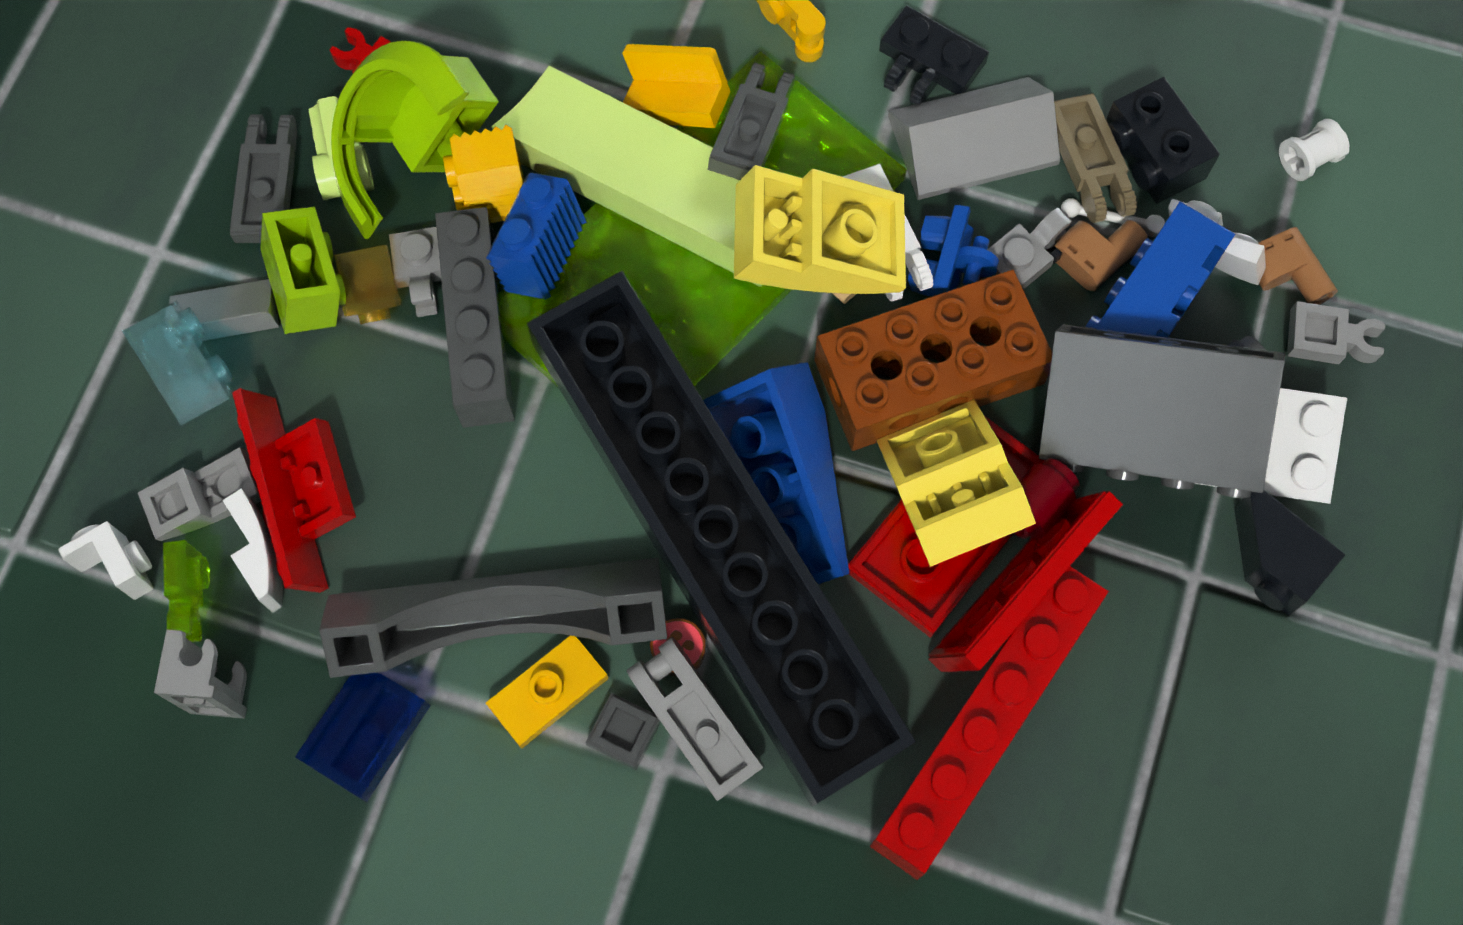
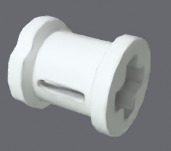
(1305, 154)

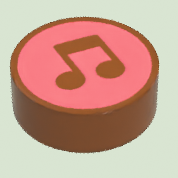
(689, 638)

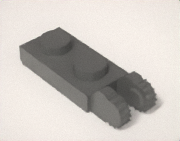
(750, 125)
(262, 176)

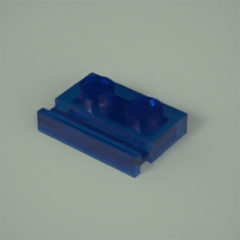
(363, 732)

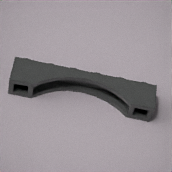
(392, 625)

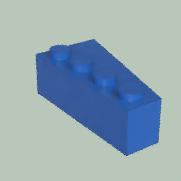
(1165, 275)

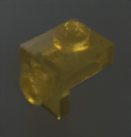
(368, 283)

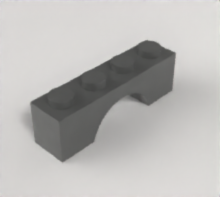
(473, 319)

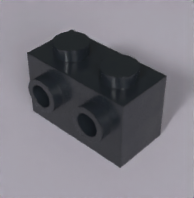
(1161, 140)

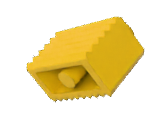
(484, 171)

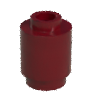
(1050, 493)

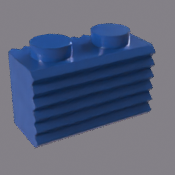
(536, 236)

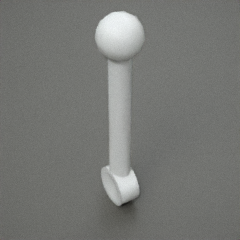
(1151, 225)

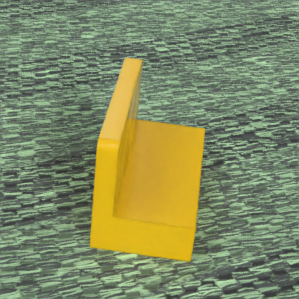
(676, 84)

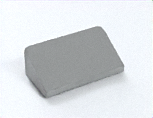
(232, 309)

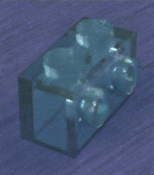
(179, 362)

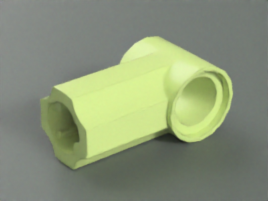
(321, 121)

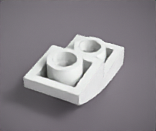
(1243, 256)

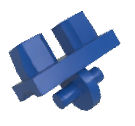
(953, 239)

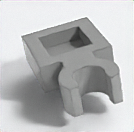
(1326, 336)

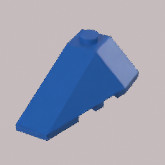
(785, 447)

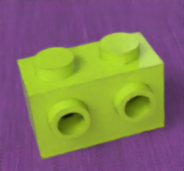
(301, 270)

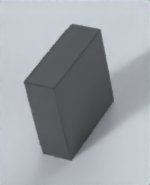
(623, 731)

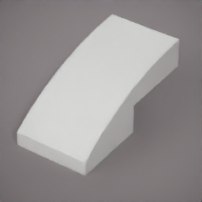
(257, 558)

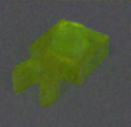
(184, 580)

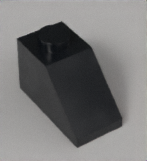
(1281, 553)

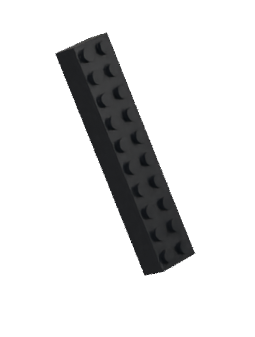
(719, 539)

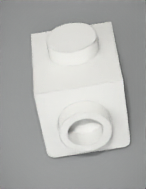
(123, 560)

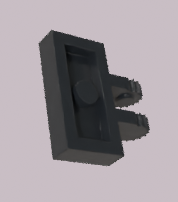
(931, 51)

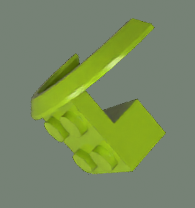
(408, 99)

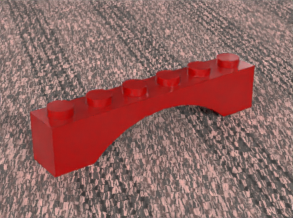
(987, 724)

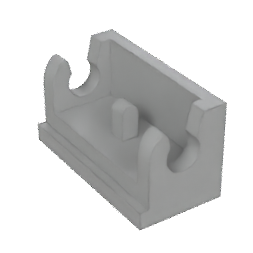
(189, 680)

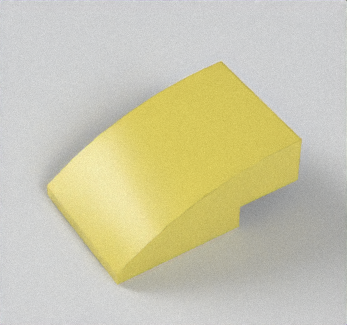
(818, 233)
(955, 482)

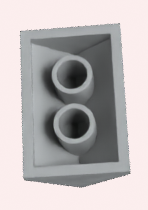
(977, 136)

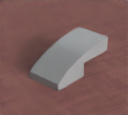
(194, 499)

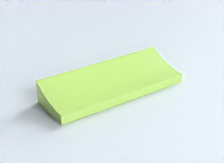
(626, 163)

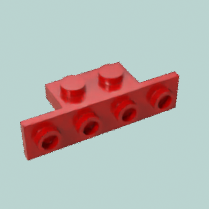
(297, 485)

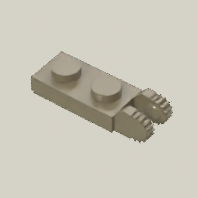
(1093, 157)

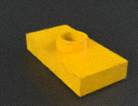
(547, 690)

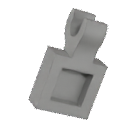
(1028, 251)
(417, 266)

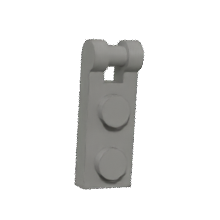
(696, 720)

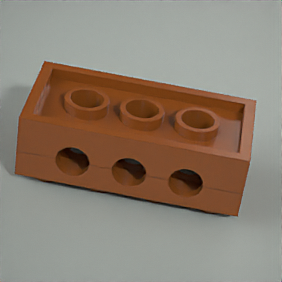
(939, 329)

